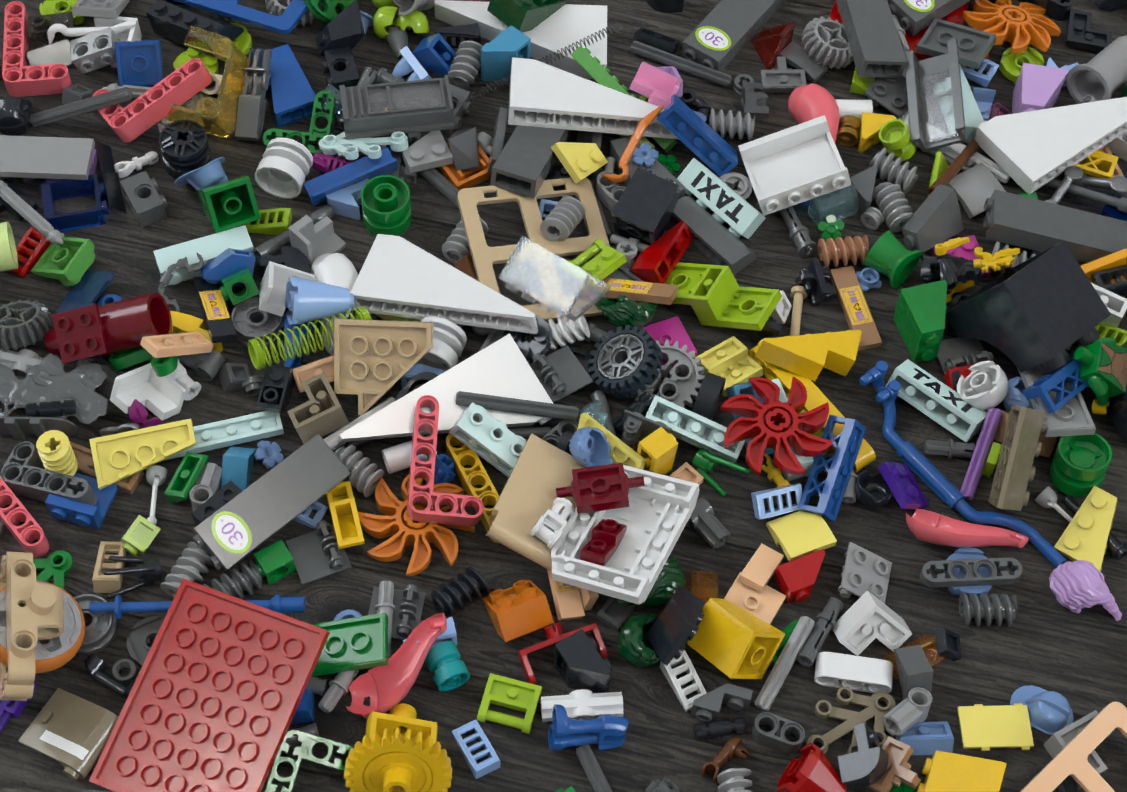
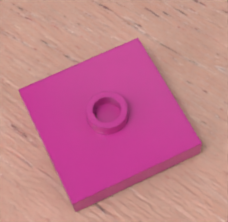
(673, 331)

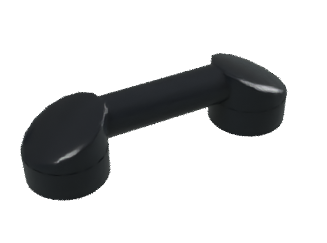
(96, 668)

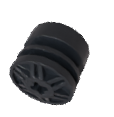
(184, 147)

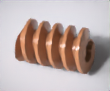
(843, 250)

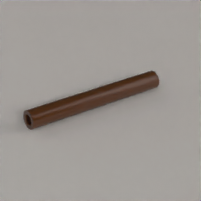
(956, 165)

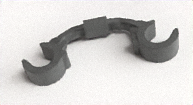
(166, 277)

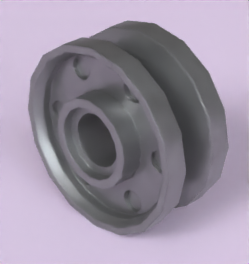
(246, 319)
(101, 630)

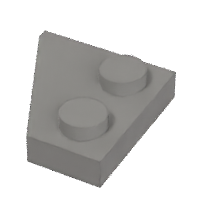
(427, 153)

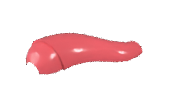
(813, 102)
(955, 533)
(392, 682)

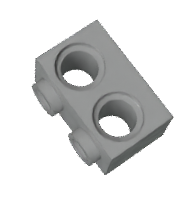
(94, 50)

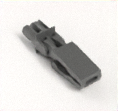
(252, 102)

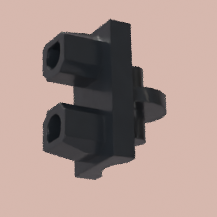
(814, 282)

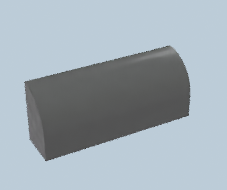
(711, 236)

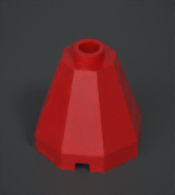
(810, 773)

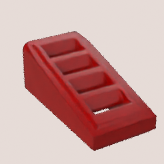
(34, 239)

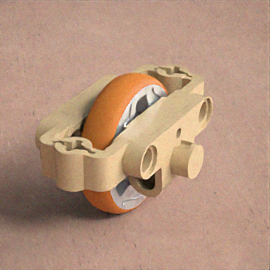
(38, 626)

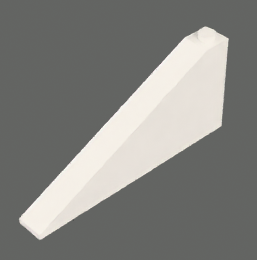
(556, 32)
(561, 100)
(1044, 142)
(416, 285)
(492, 371)

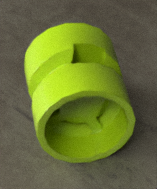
(897, 139)

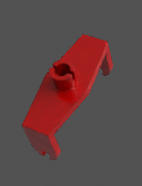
(556, 635)

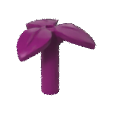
(139, 414)

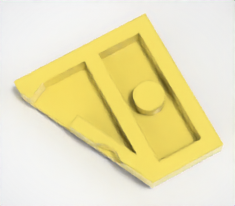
(579, 158)

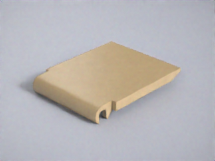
(528, 497)

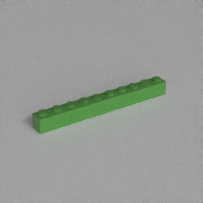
(602, 76)

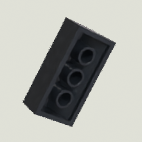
(175, 19)

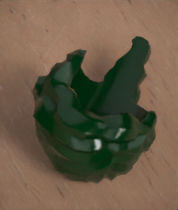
(626, 311)
(666, 583)
(634, 643)

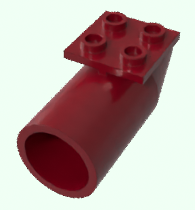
(108, 327)

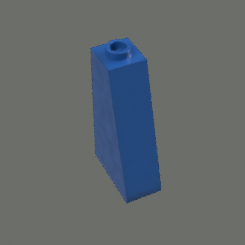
(290, 88)

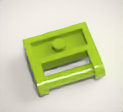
(604, 263)
(512, 695)

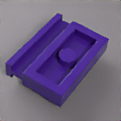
(903, 486)

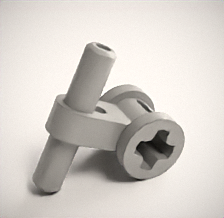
(628, 247)

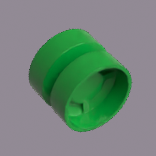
(386, 205)
(1080, 464)

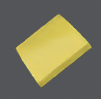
(731, 362)
(801, 534)

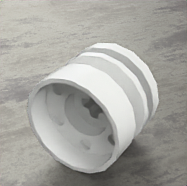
(283, 168)
(447, 344)

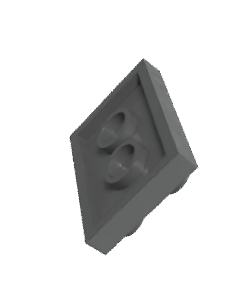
(972, 43)

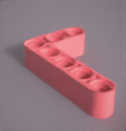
(17, 75)
(157, 101)
(426, 470)
(16, 514)

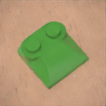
(66, 261)

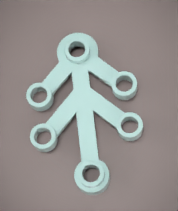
(370, 146)

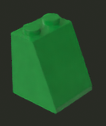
(229, 203)
(922, 319)

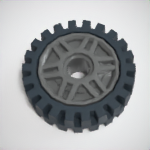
(625, 361)

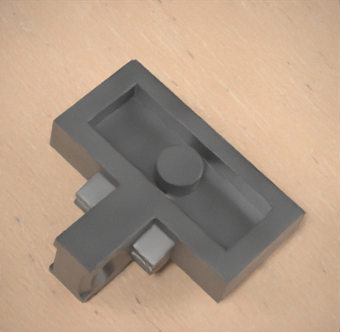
(782, 78)

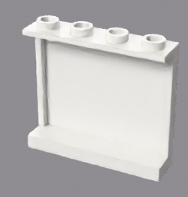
(794, 165)

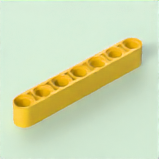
(814, 399)

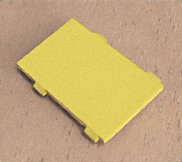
(995, 726)

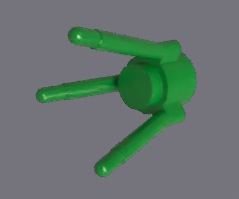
(707, 461)

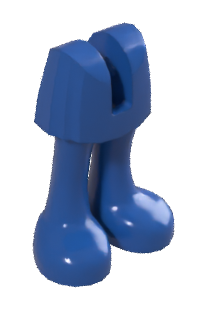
(605, 731)

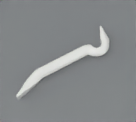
(83, 31)

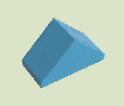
(238, 466)

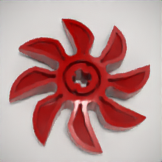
(761, 421)

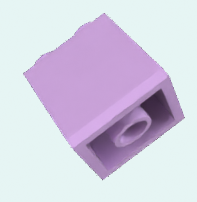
(1037, 87)

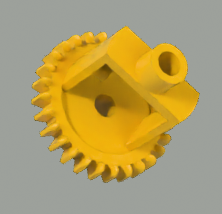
(398, 755)

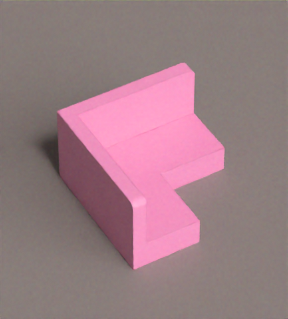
(655, 84)

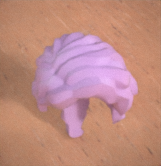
(1082, 586)

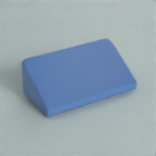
(928, 737)

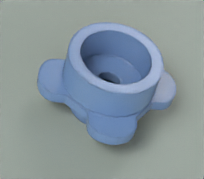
(869, 274)

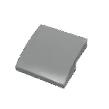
(974, 188)

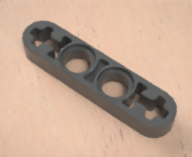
(971, 577)

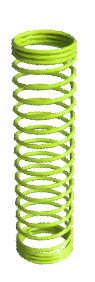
(259, 356)

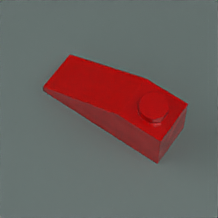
(662, 256)

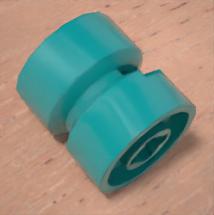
(448, 669)

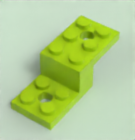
(720, 299)

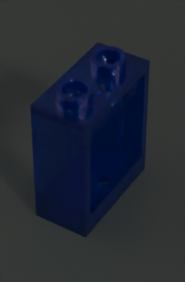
(72, 188)

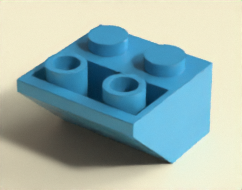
(498, 54)

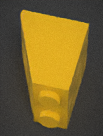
(735, 640)
(961, 774)

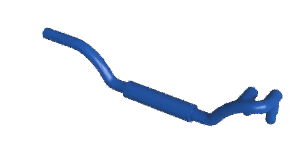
(934, 478)

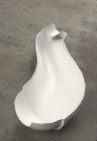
(336, 271)

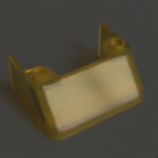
(219, 114)

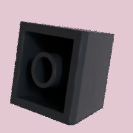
(645, 206)

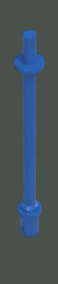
(276, 603)

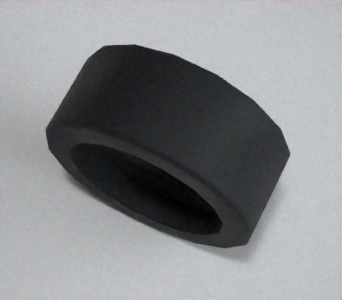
(709, 395)

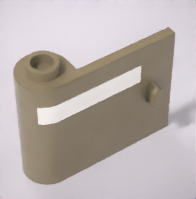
(70, 732)

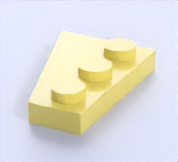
(619, 450)
(1089, 529)

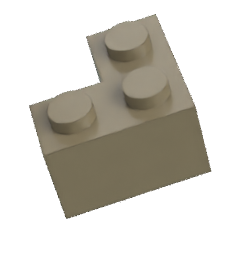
(319, 414)

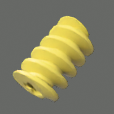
(57, 452)

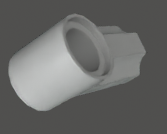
(206, 485)
(908, 712)

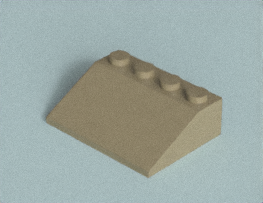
(1016, 458)

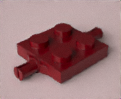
(600, 488)

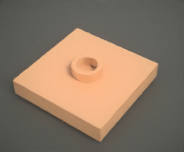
(762, 605)

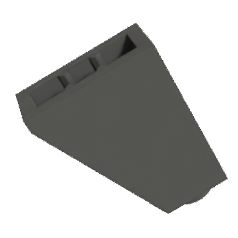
(934, 220)

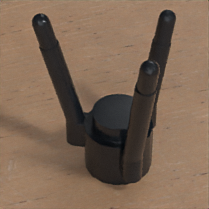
(146, 569)

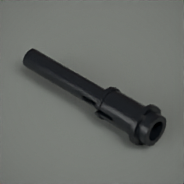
(1114, 545)

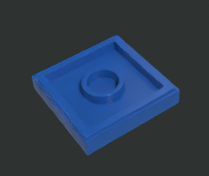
(139, 62)

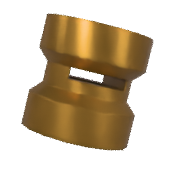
(848, 130)

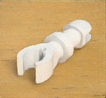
(124, 168)

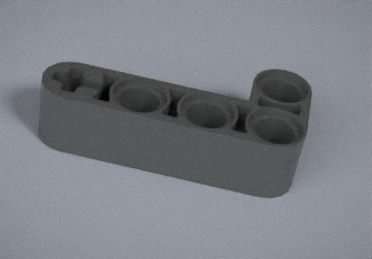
(26, 478)

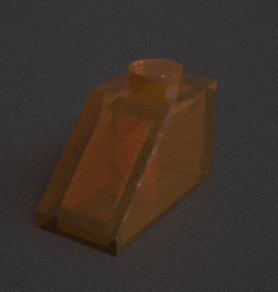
(704, 585)

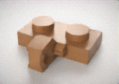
(898, 769)

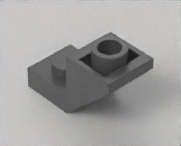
(708, 706)

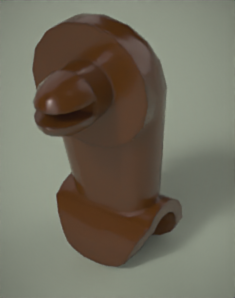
(728, 752)

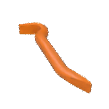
(628, 152)

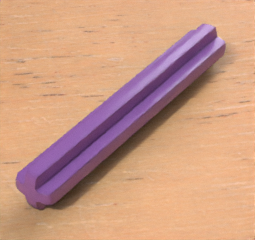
(981, 453)

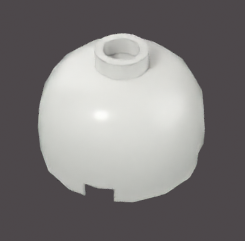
(983, 386)

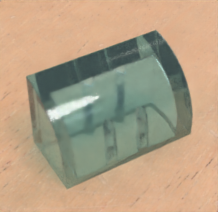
(839, 203)

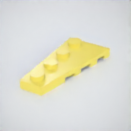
(135, 450)

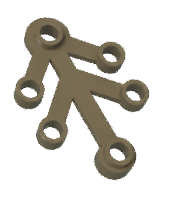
(852, 717)

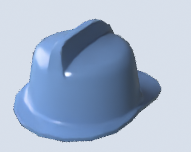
(204, 176)
(1046, 709)

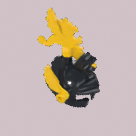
(958, 269)

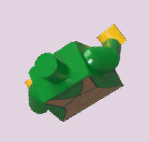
(1103, 370)

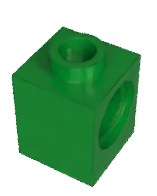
(249, 290)
(274, 562)

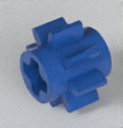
(443, 469)

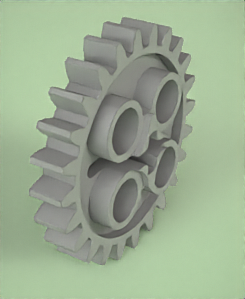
(684, 387)

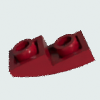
(604, 542)

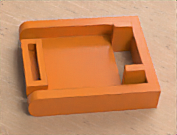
(458, 179)

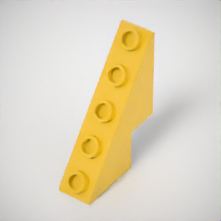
(812, 352)

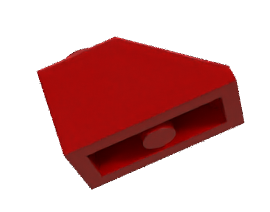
(799, 576)

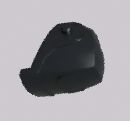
(14, 116)

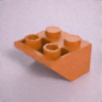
(518, 610)

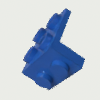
(82, 513)

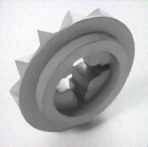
(744, 185)

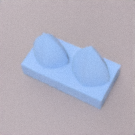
(408, 64)

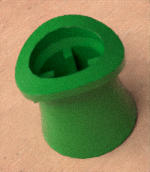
(892, 259)

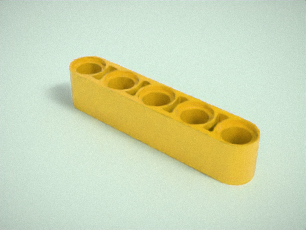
(473, 476)

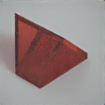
(772, 42)

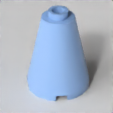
(315, 300)

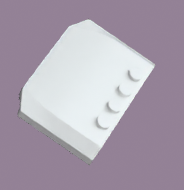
(653, 527)

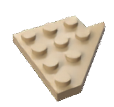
(376, 355)

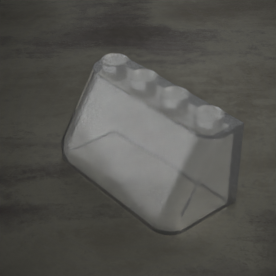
(551, 281)

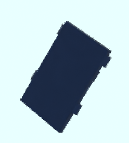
(86, 291)

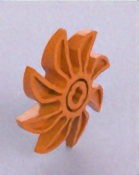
(1012, 23)
(407, 532)

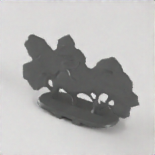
(46, 384)

